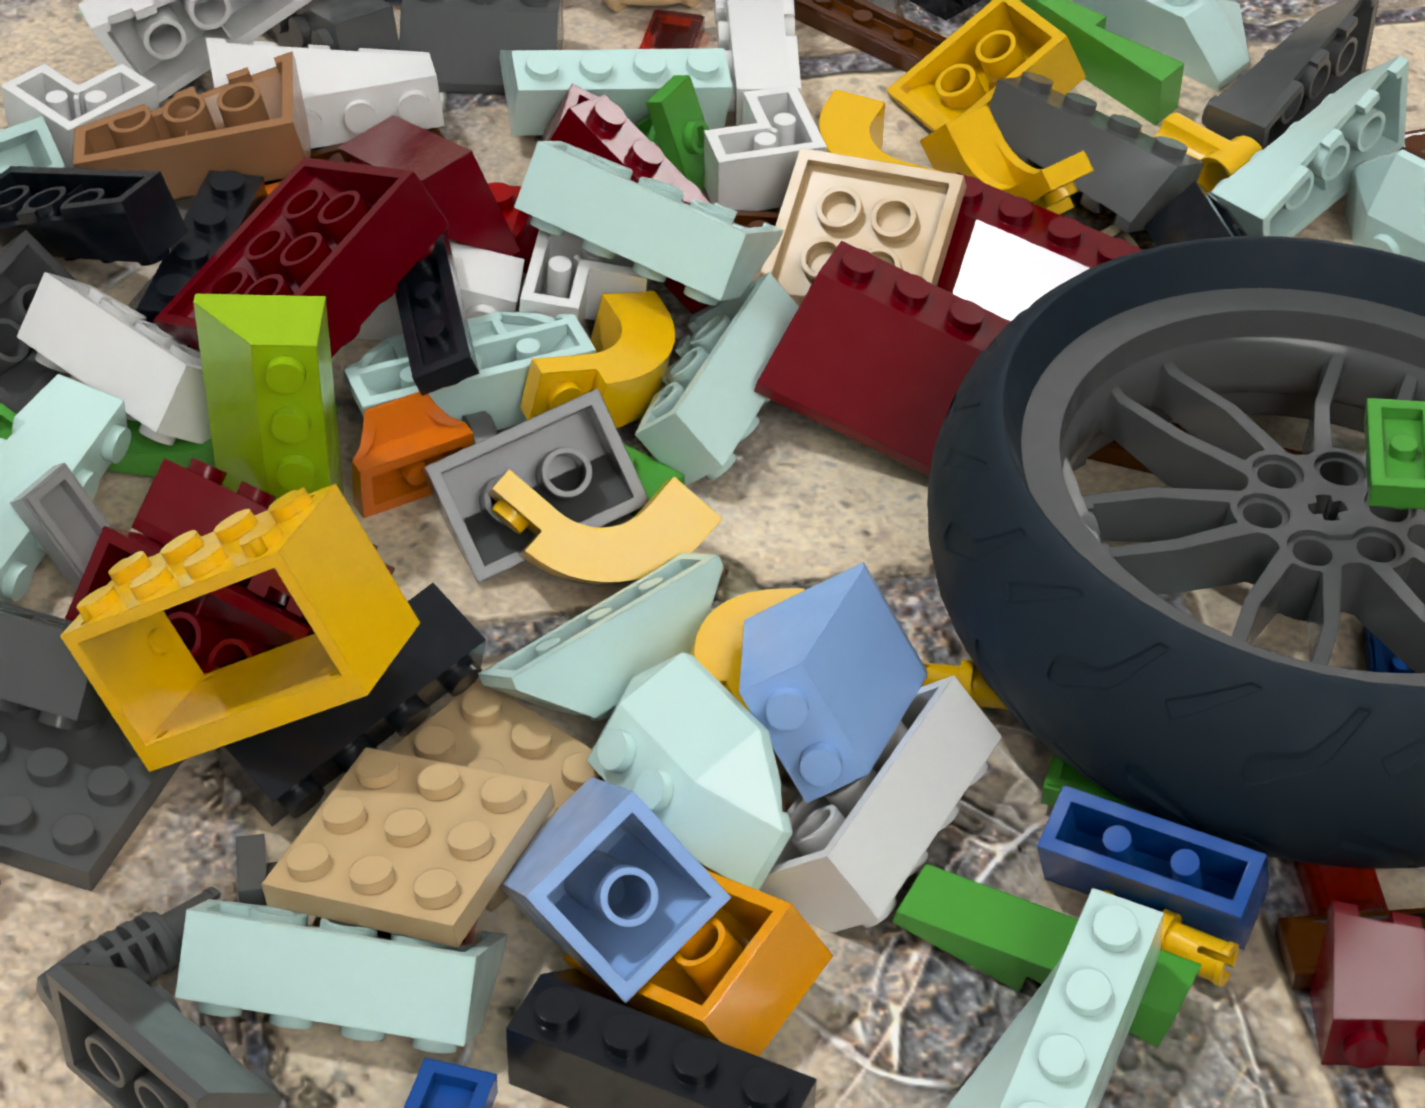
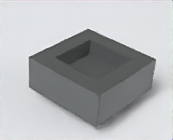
(252, 868)

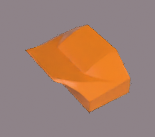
(396, 445)

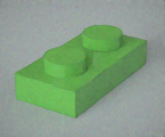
(1395, 453)

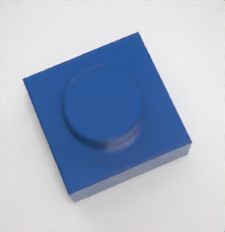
(452, 1086)

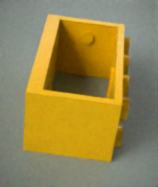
(157, 686)

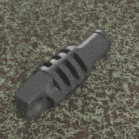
(145, 945)

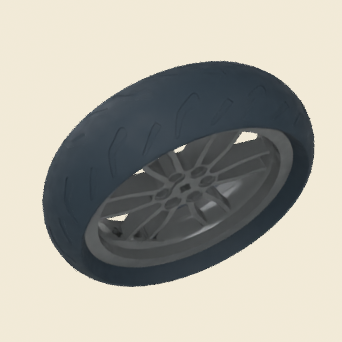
(1072, 630)

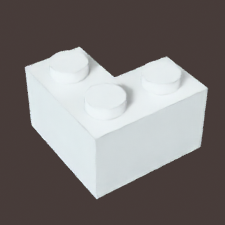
(72, 105)
(753, 162)
(572, 280)

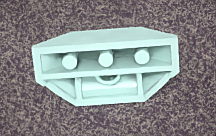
(1197, 32)
(1388, 204)
(503, 353)
(595, 655)
(698, 767)

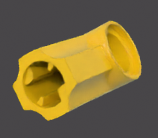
(1219, 154)

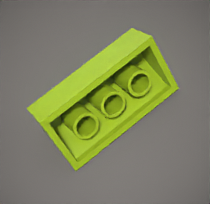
(270, 390)

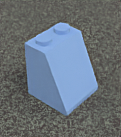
(829, 679)
(613, 886)

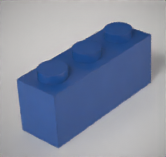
(1154, 864)

